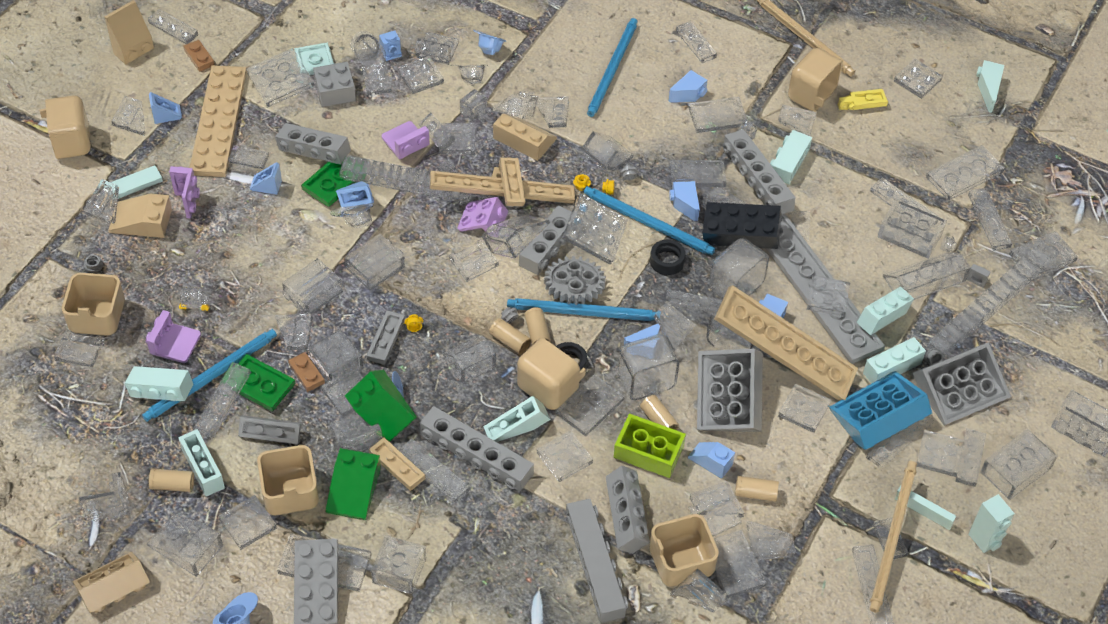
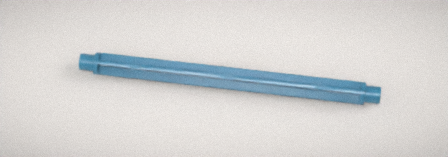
(612, 67)
(649, 220)
(582, 309)
(213, 372)

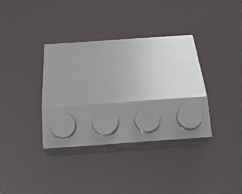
(963, 383)
(730, 390)

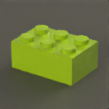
(649, 445)

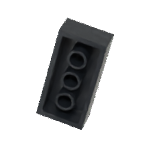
(732, 221)

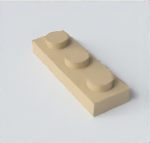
(512, 182)
(398, 464)

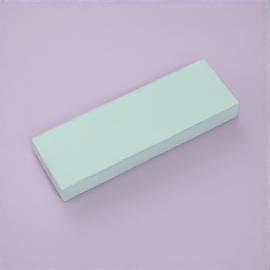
(138, 181)
(929, 510)

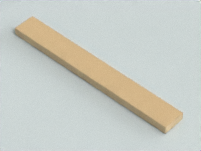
(493, 186)

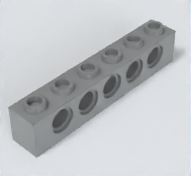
(758, 171)
(487, 449)

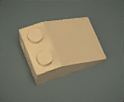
(128, 33)
(143, 216)

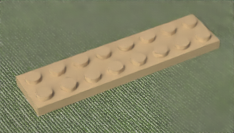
(218, 121)
(786, 343)

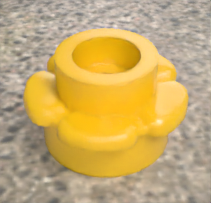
(581, 182)
(608, 187)
(414, 323)

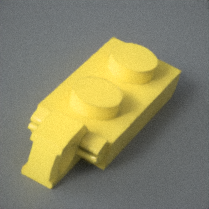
(863, 100)

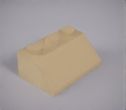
(522, 136)
(111, 582)

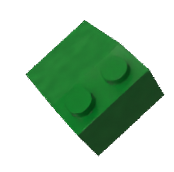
(381, 403)
(353, 484)

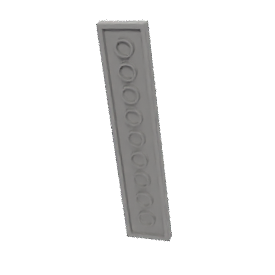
(799, 264)

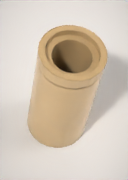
(536, 325)
(510, 336)
(658, 413)
(171, 480)
(756, 488)

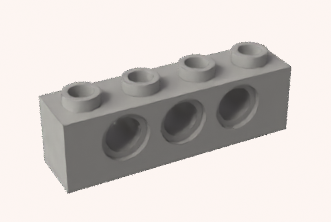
(312, 143)
(547, 243)
(627, 509)

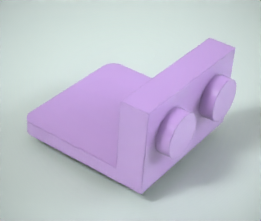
(406, 139)
(185, 185)
(482, 214)
(171, 340)

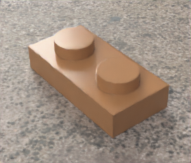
(198, 55)
(306, 372)

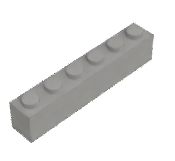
(596, 561)

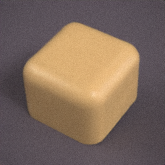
(814, 79)
(67, 126)
(93, 304)
(548, 374)
(288, 480)
(683, 547)

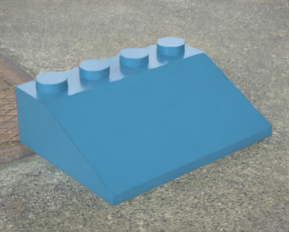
(881, 409)

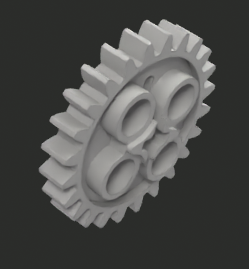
(574, 280)

